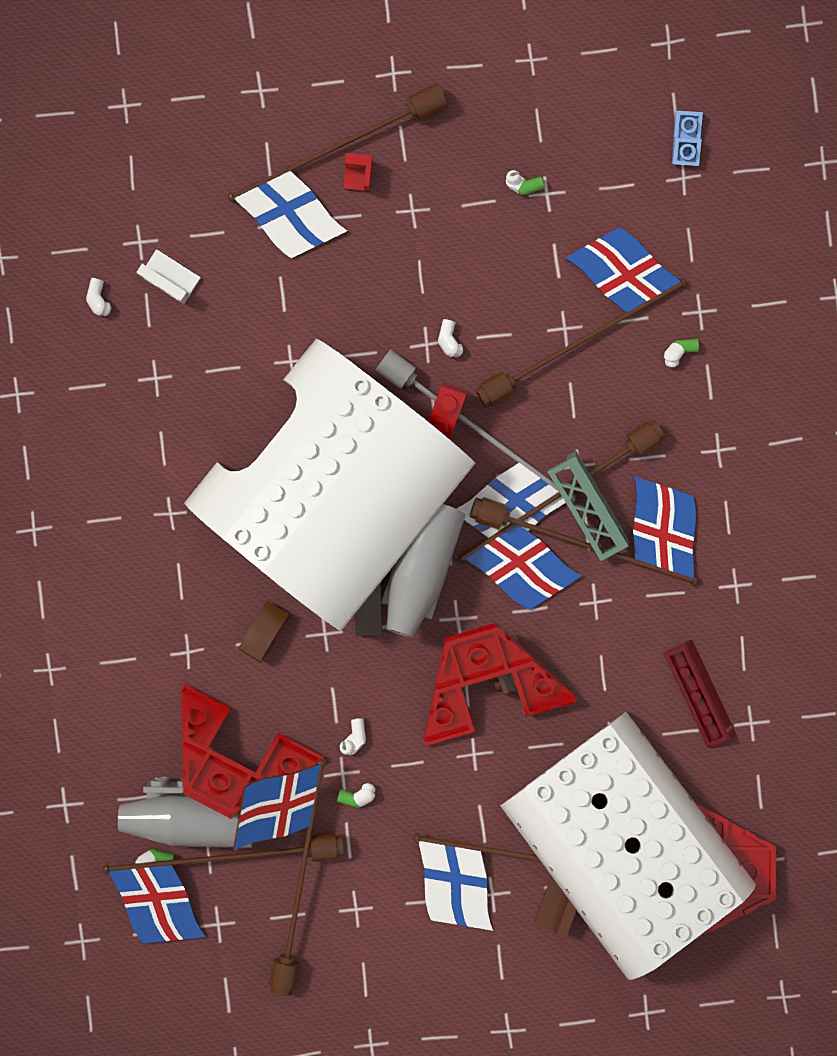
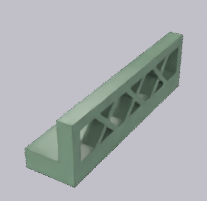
(598, 502)

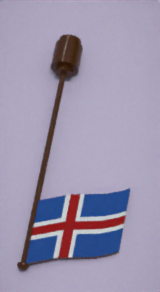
(622, 274)
(661, 528)
(522, 561)
(274, 810)
(159, 900)

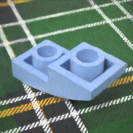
(687, 138)

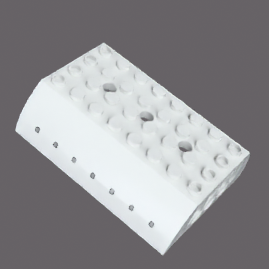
(589, 857)

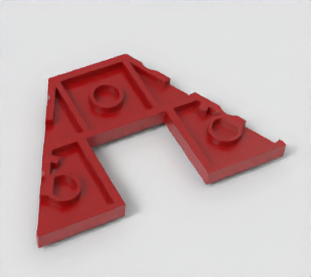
(479, 657)
(215, 778)
(755, 856)

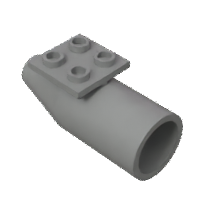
(422, 572)
(175, 818)

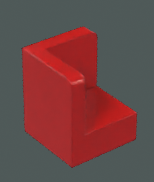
(358, 172)

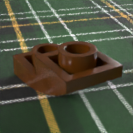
(264, 631)

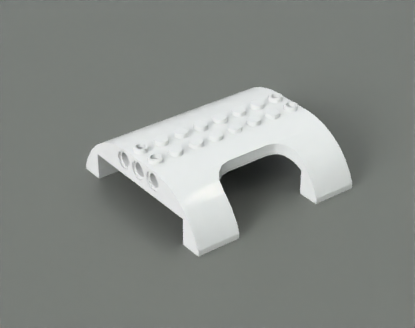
(334, 487)

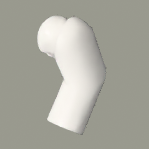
(95, 300)
(447, 341)
(355, 739)

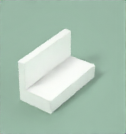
(169, 276)

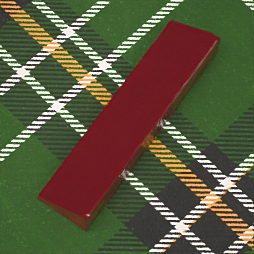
(700, 694)

